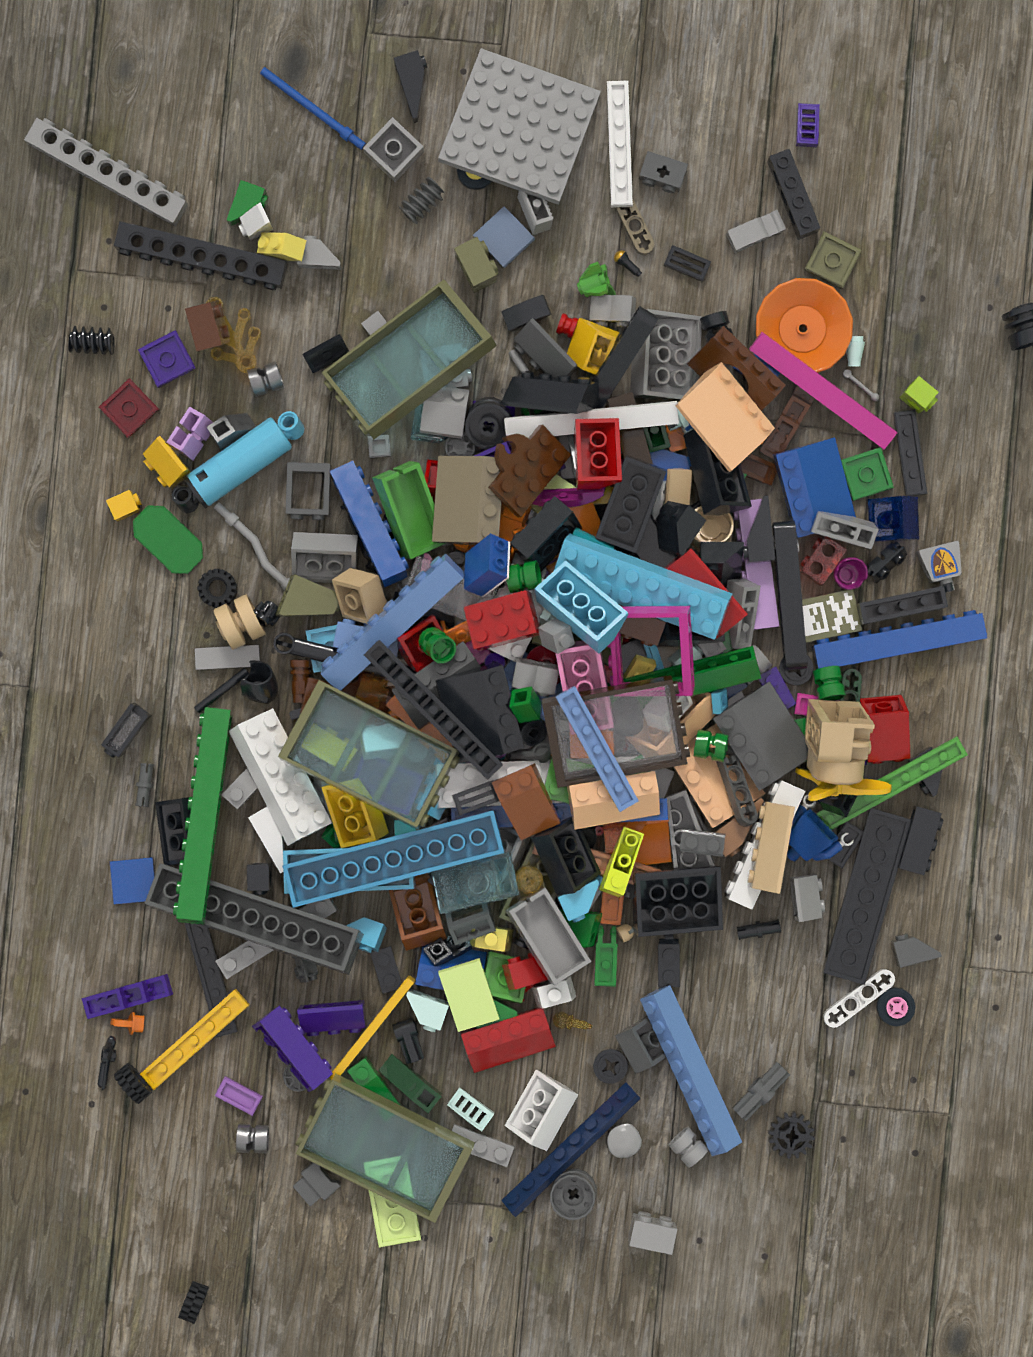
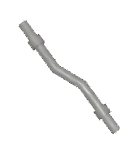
(233, 520)

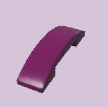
(569, 496)

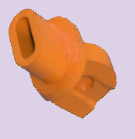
(134, 1023)

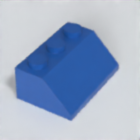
(428, 973)

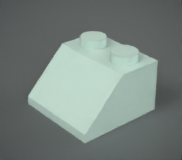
(428, 1009)

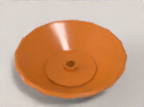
(819, 310)

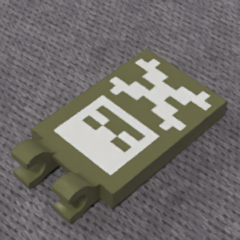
(830, 615)

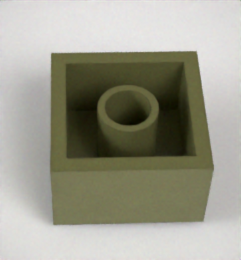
(475, 264)

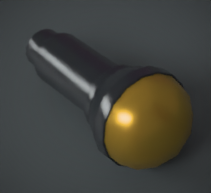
(621, 258)

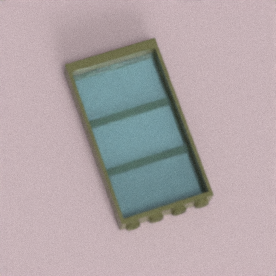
(408, 360)
(369, 755)
(384, 1147)

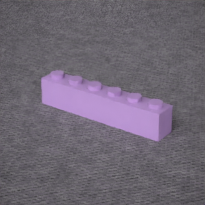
(758, 573)

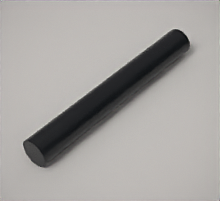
(221, 690)

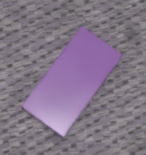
(238, 1095)

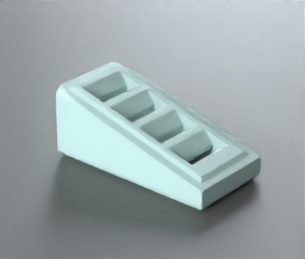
(466, 1115)

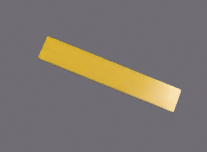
(374, 1025)
(194, 1039)

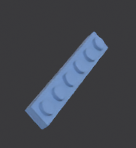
(596, 748)

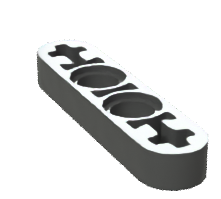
(739, 785)

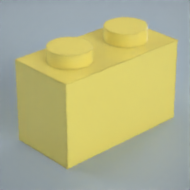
(281, 246)

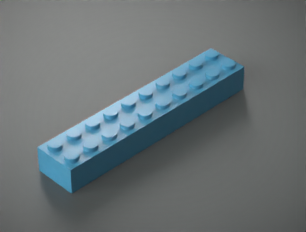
(393, 858)

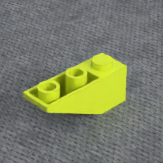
(621, 862)

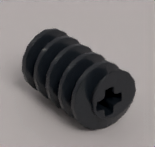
(91, 341)

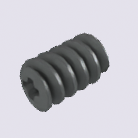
(422, 200)

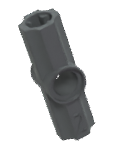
(761, 1091)

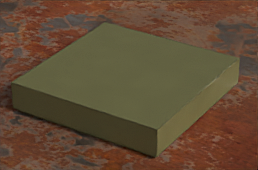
(832, 259)

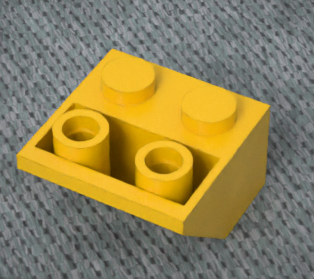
(591, 345)

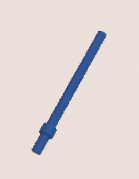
(345, 132)

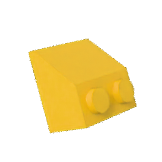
(166, 463)

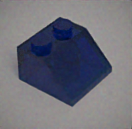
(895, 518)

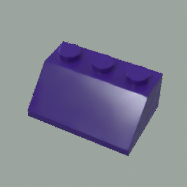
(332, 1017)

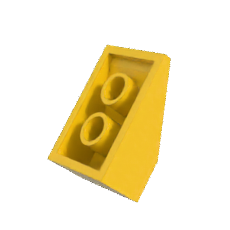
(353, 819)

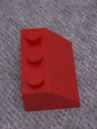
(597, 453)

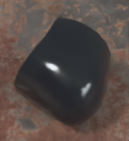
(260, 683)

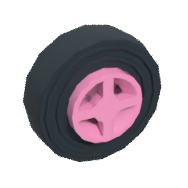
(901, 1012)

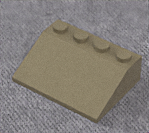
(463, 502)

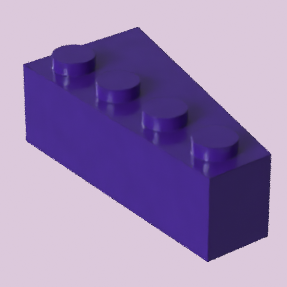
(294, 1048)

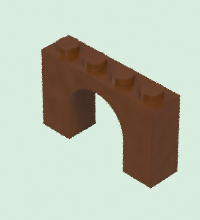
(726, 348)

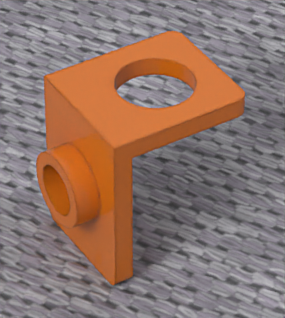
(458, 633)

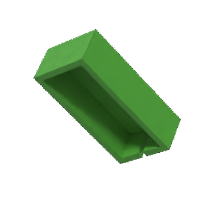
(408, 508)

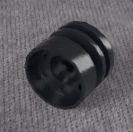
(1023, 323)

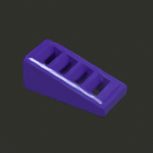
(807, 142)

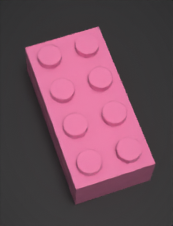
(581, 668)

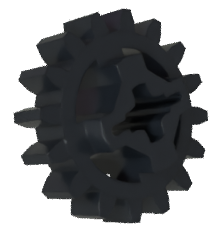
(801, 1136)

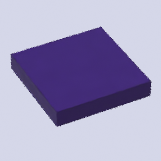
(166, 359)

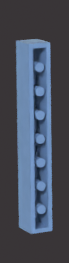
(393, 621)
(691, 1070)

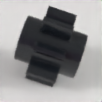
(266, 613)

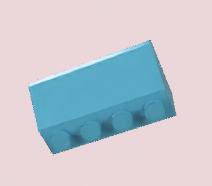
(581, 605)

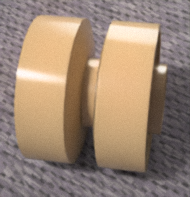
(714, 529)
(234, 624)

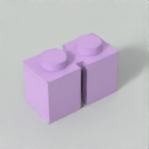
(190, 444)

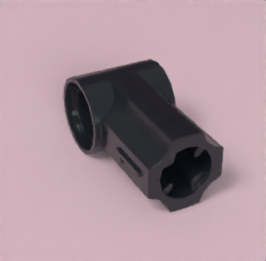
(407, 1034)

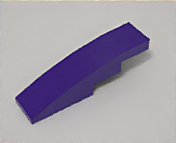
(127, 996)

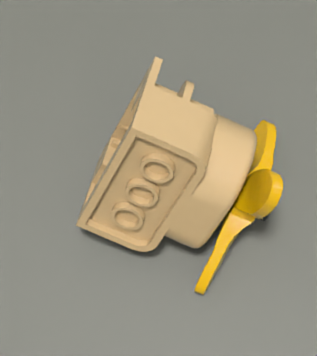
(837, 750)

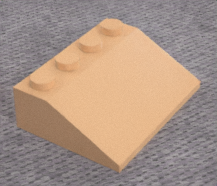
(724, 416)
(706, 785)

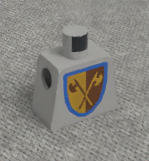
(941, 564)

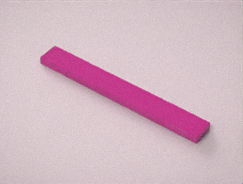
(823, 390)

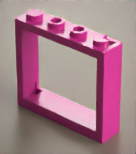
(686, 687)

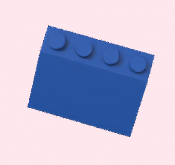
(813, 482)

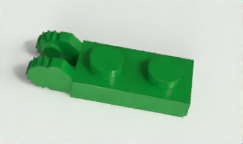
(606, 959)

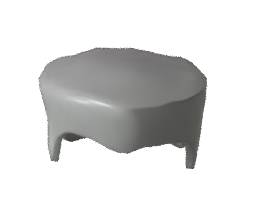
(624, 1141)

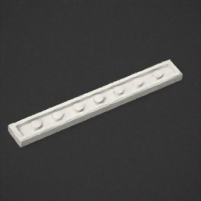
(629, 417)

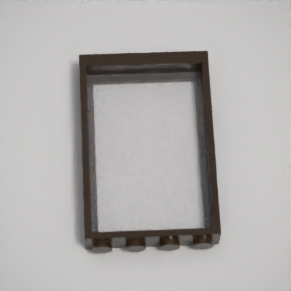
(636, 722)

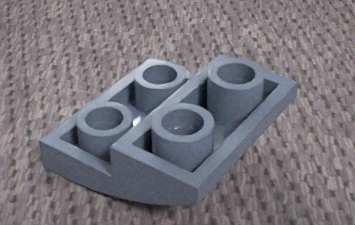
(504, 237)

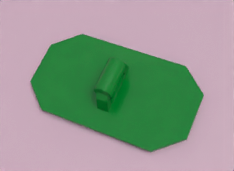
(167, 539)

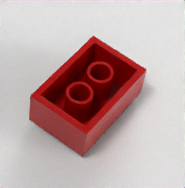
(502, 620)

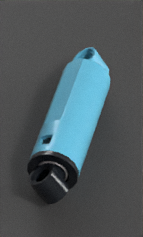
(238, 462)

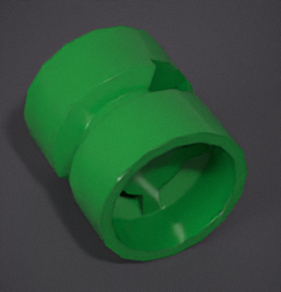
(523, 577)
(437, 645)
(829, 683)
(703, 745)

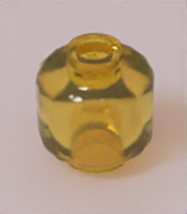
(527, 872)

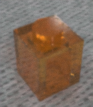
(372, 690)

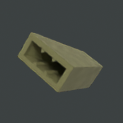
(306, 599)

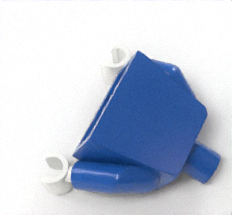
(812, 837)

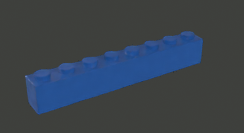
(899, 641)

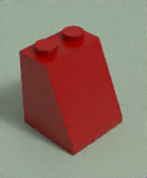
(891, 731)

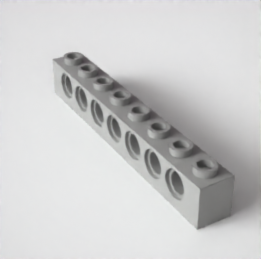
(38, 137)

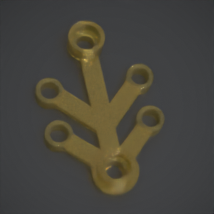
(235, 342)

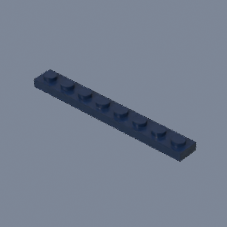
(570, 1149)

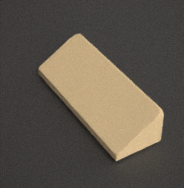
(678, 485)

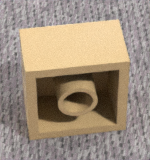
(359, 594)

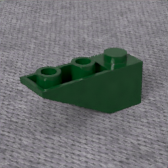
(410, 1083)

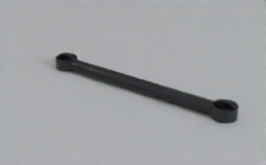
(317, 652)

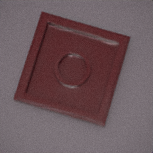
(129, 408)

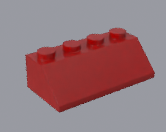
(693, 567)
(508, 1039)

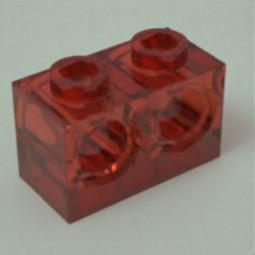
(826, 563)

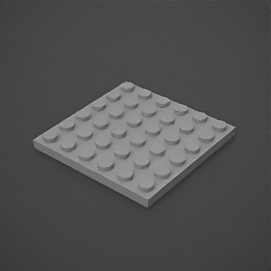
(519, 126)

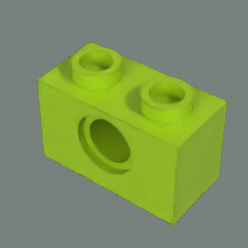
(920, 395)

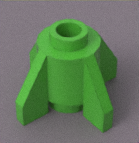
(595, 281)

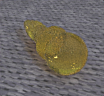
(562, 1020)

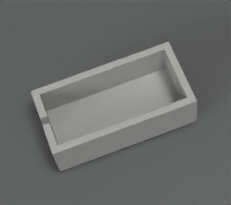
(548, 936)

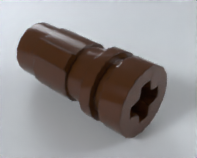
(300, 673)

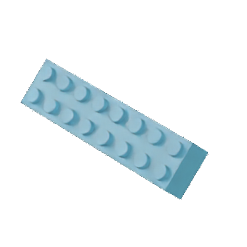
(641, 583)

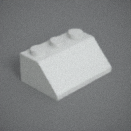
(541, 1110)

